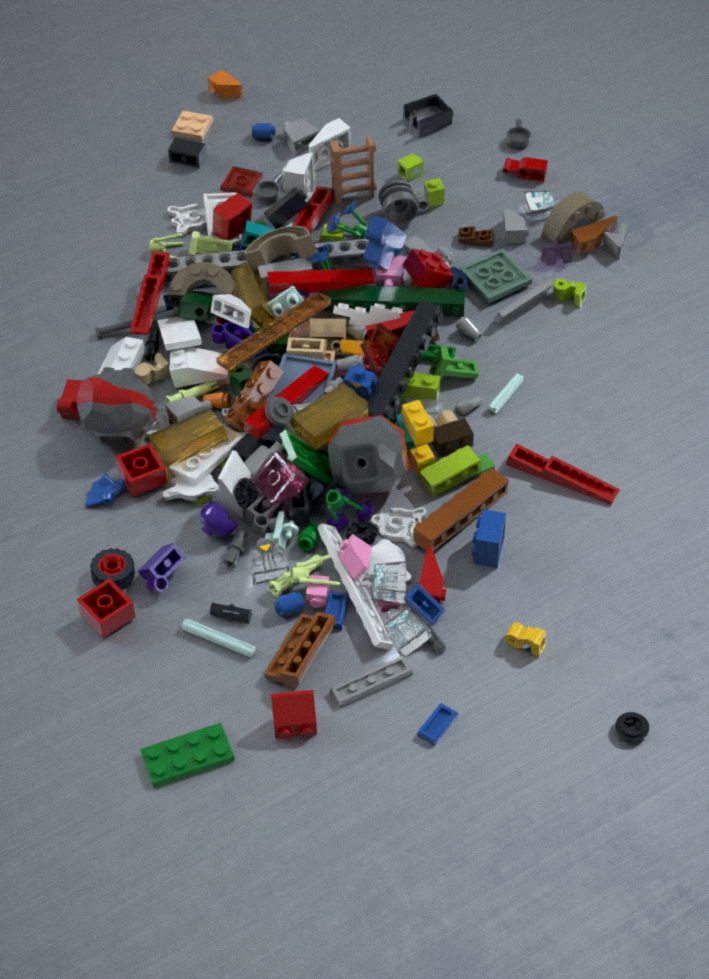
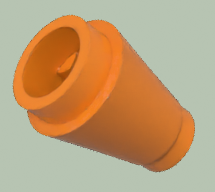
(219, 400)

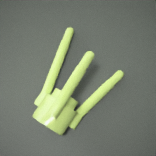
(159, 245)
(301, 575)

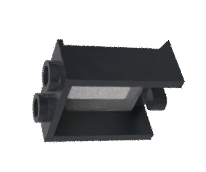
(427, 114)

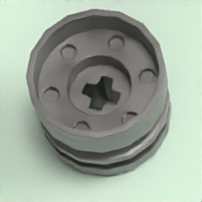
(398, 202)

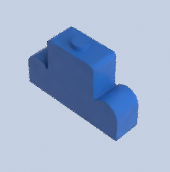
(383, 242)

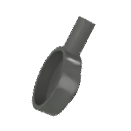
(518, 135)
(269, 190)
(279, 413)

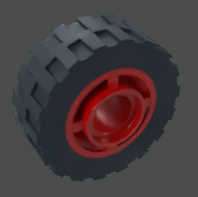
(114, 565)

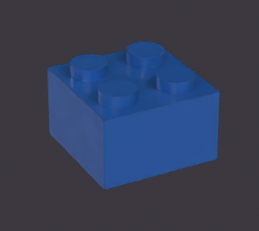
(489, 538)

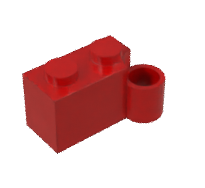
(68, 403)

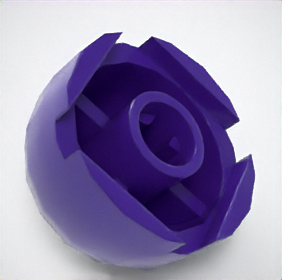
(216, 520)

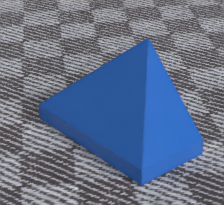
(424, 604)

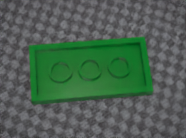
(307, 458)
(187, 754)

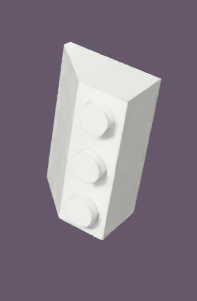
(300, 175)
(125, 354)

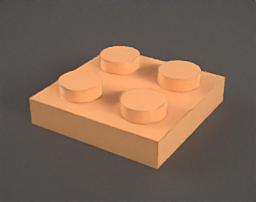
(192, 125)

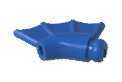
(104, 490)

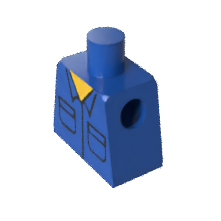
(360, 381)

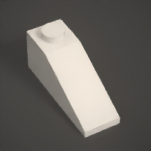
(231, 309)

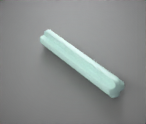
(218, 638)

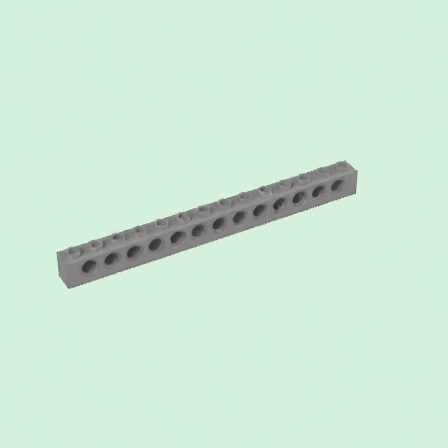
(341, 255)

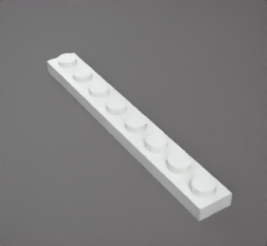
(358, 594)

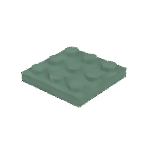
(496, 275)

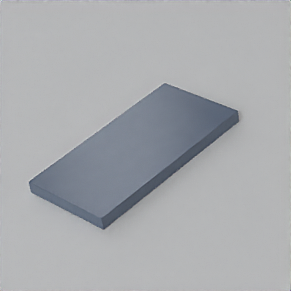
(293, 368)

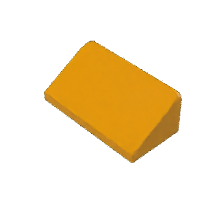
(351, 347)

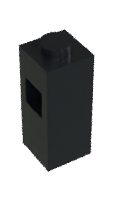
(286, 208)

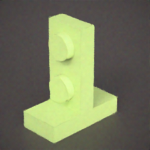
(208, 245)

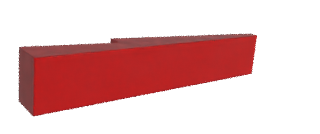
(315, 209)
(319, 280)
(150, 292)
(295, 393)
(561, 473)

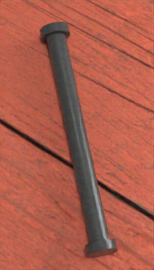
(124, 325)

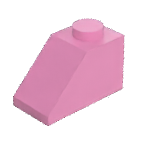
(355, 556)

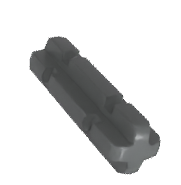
(439, 645)

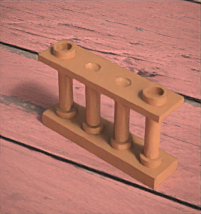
(337, 165)

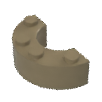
(568, 212)
(277, 243)
(201, 274)

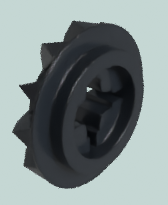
(242, 487)
(370, 531)
(627, 720)

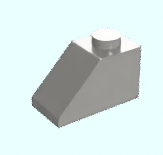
(514, 227)

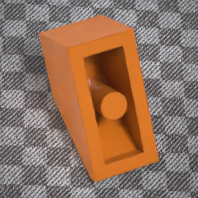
(224, 85)

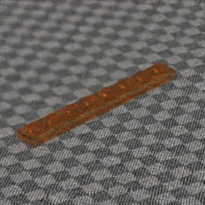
(273, 331)

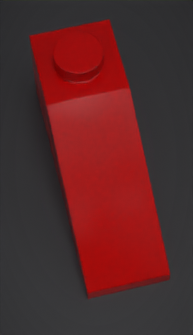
(431, 577)

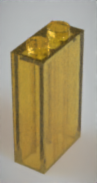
(253, 294)
(323, 417)
(188, 437)

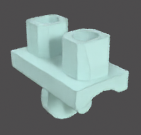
(285, 301)
(282, 529)

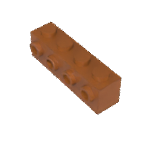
(253, 394)

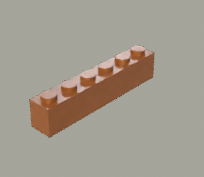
(460, 510)

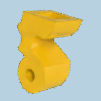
(520, 635)

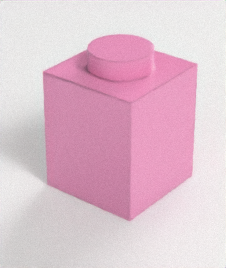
(317, 593)

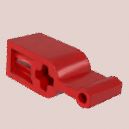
(527, 168)

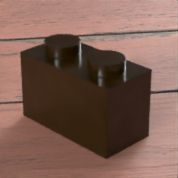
(452, 437)

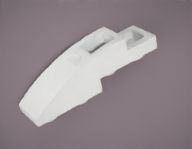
(362, 318)

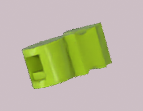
(563, 290)

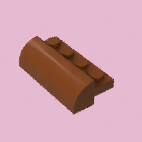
(300, 649)

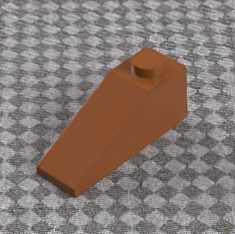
(591, 236)

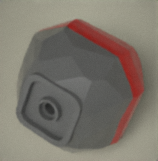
(116, 406)
(368, 455)

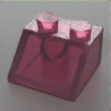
(280, 479)

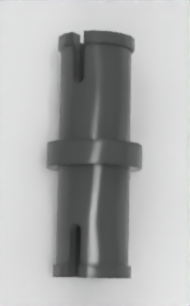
(235, 548)

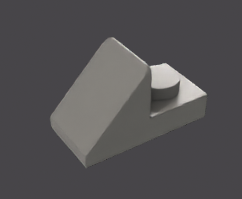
(615, 241)

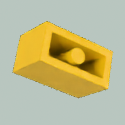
(417, 423)

